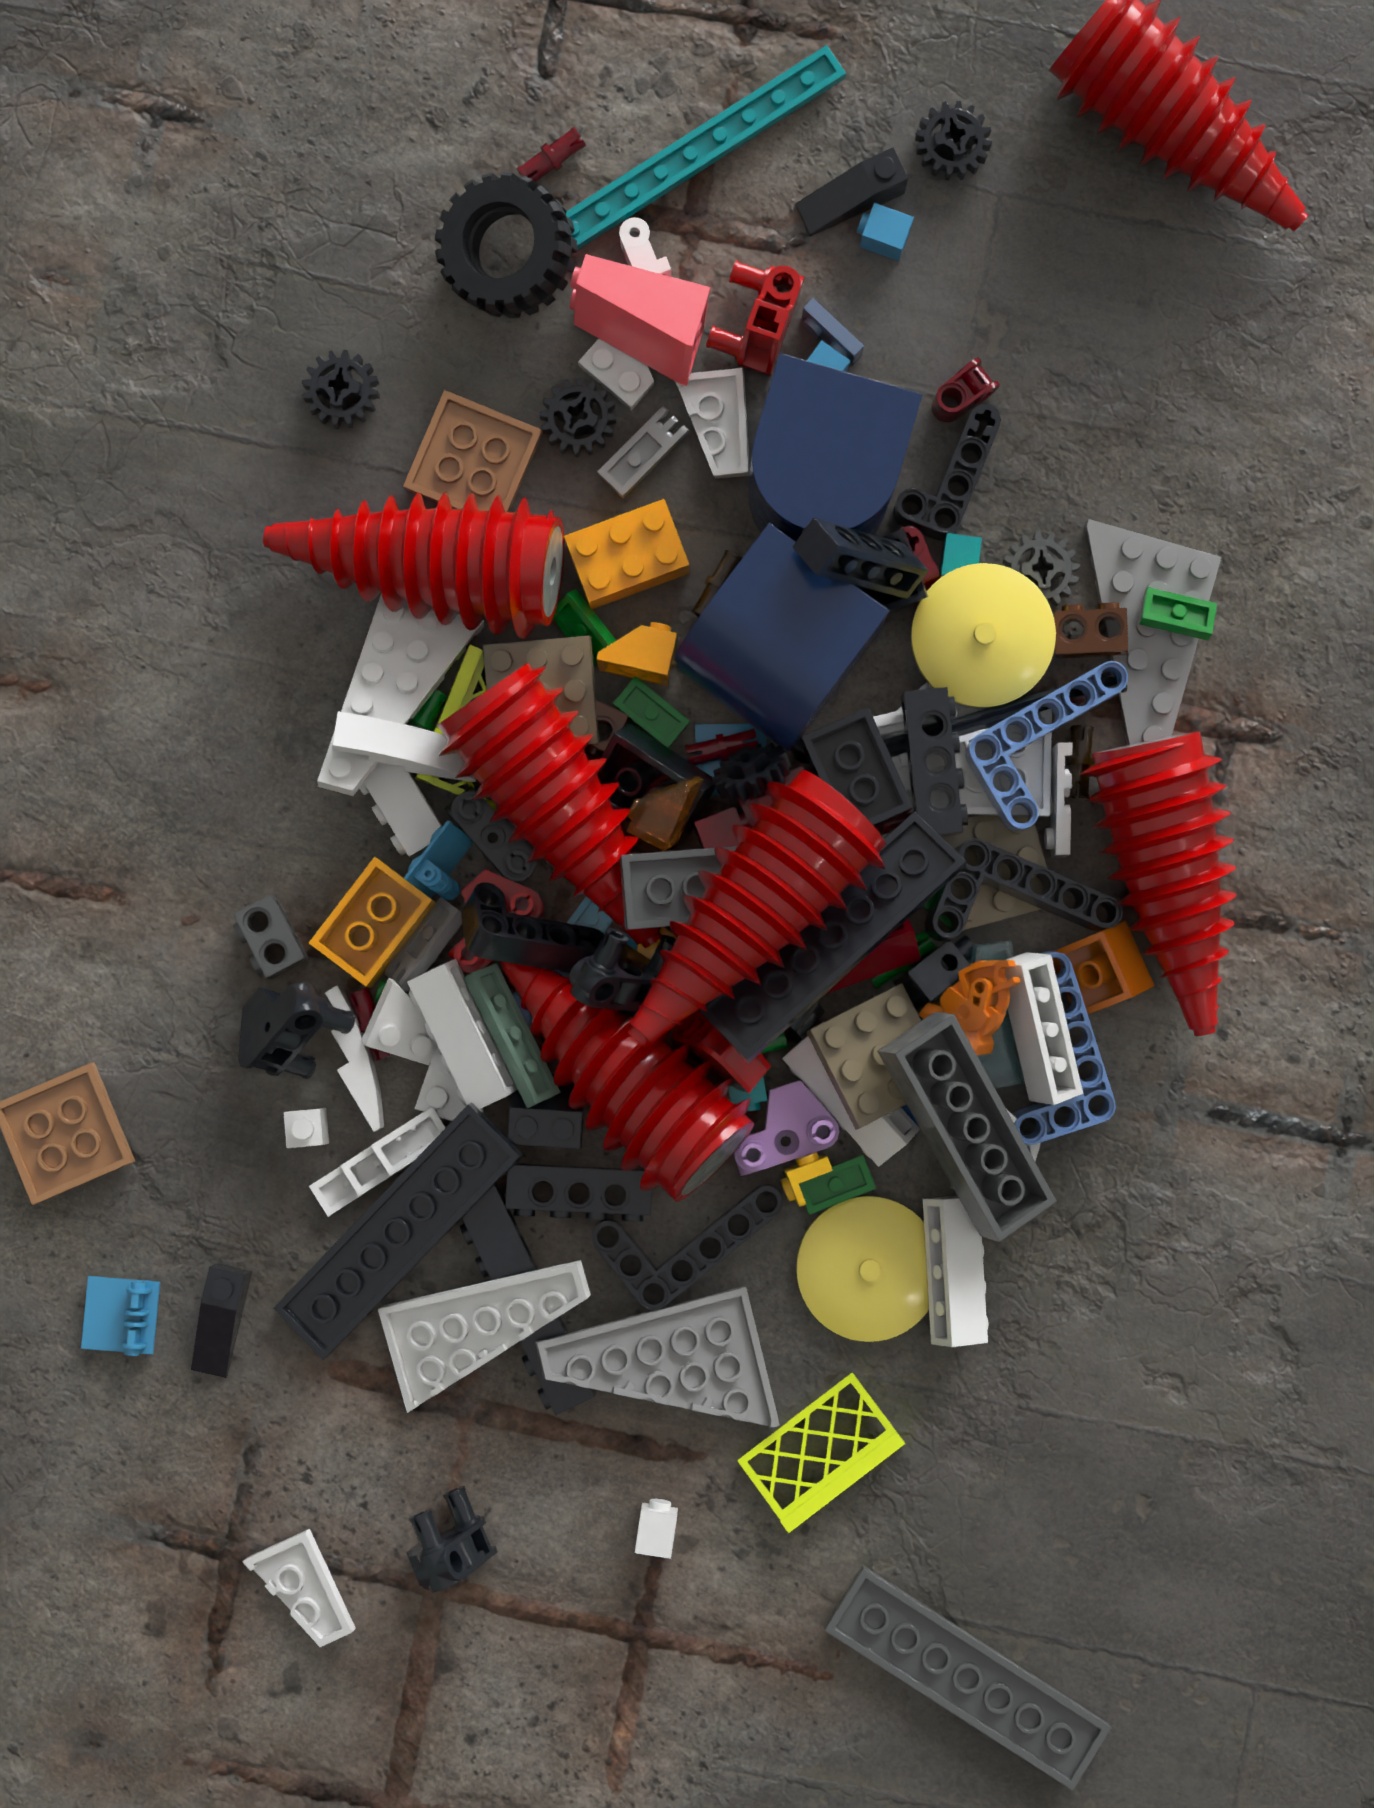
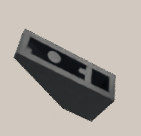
(854, 192)
(220, 1318)

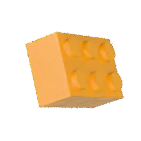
(627, 554)
(372, 922)

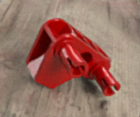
(768, 319)
(518, 901)
(710, 1045)

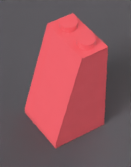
(641, 313)

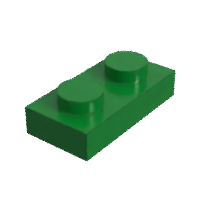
(1178, 613)
(578, 619)
(651, 712)
(843, 1183)

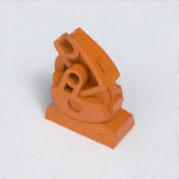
(978, 1001)

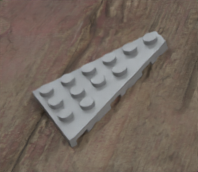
(1156, 658)
(682, 1356)

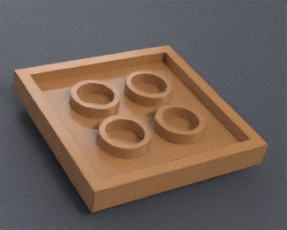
(472, 452)
(63, 1133)

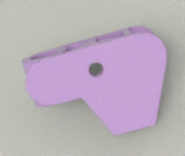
(789, 1113)

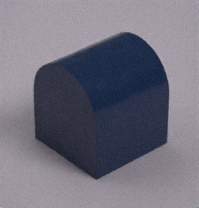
(828, 448)
(778, 639)

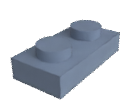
(823, 324)

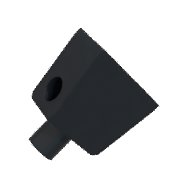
(928, 976)

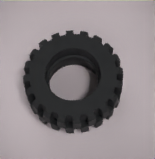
(474, 214)

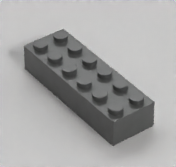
(967, 1126)

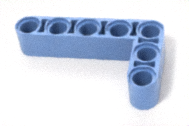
(1034, 729)
(1083, 1051)

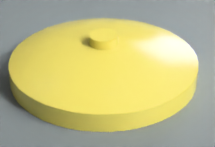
(983, 635)
(865, 1268)

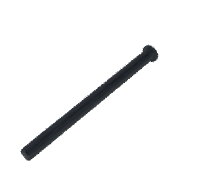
(992, 716)

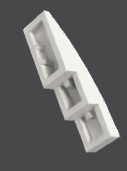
(396, 745)
(360, 1072)
(377, 1162)

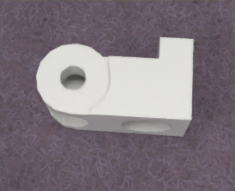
(637, 247)

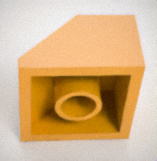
(641, 653)

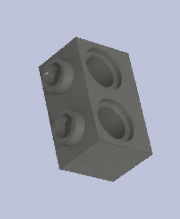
(278, 932)

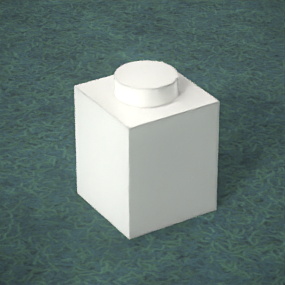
(306, 1128)
(656, 1528)

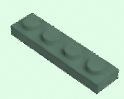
(511, 1035)

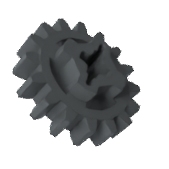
(1055, 568)

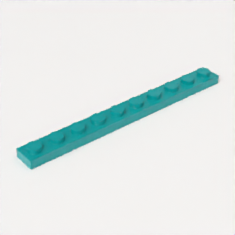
(705, 145)

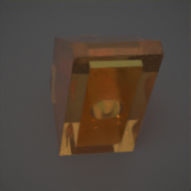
(663, 813)

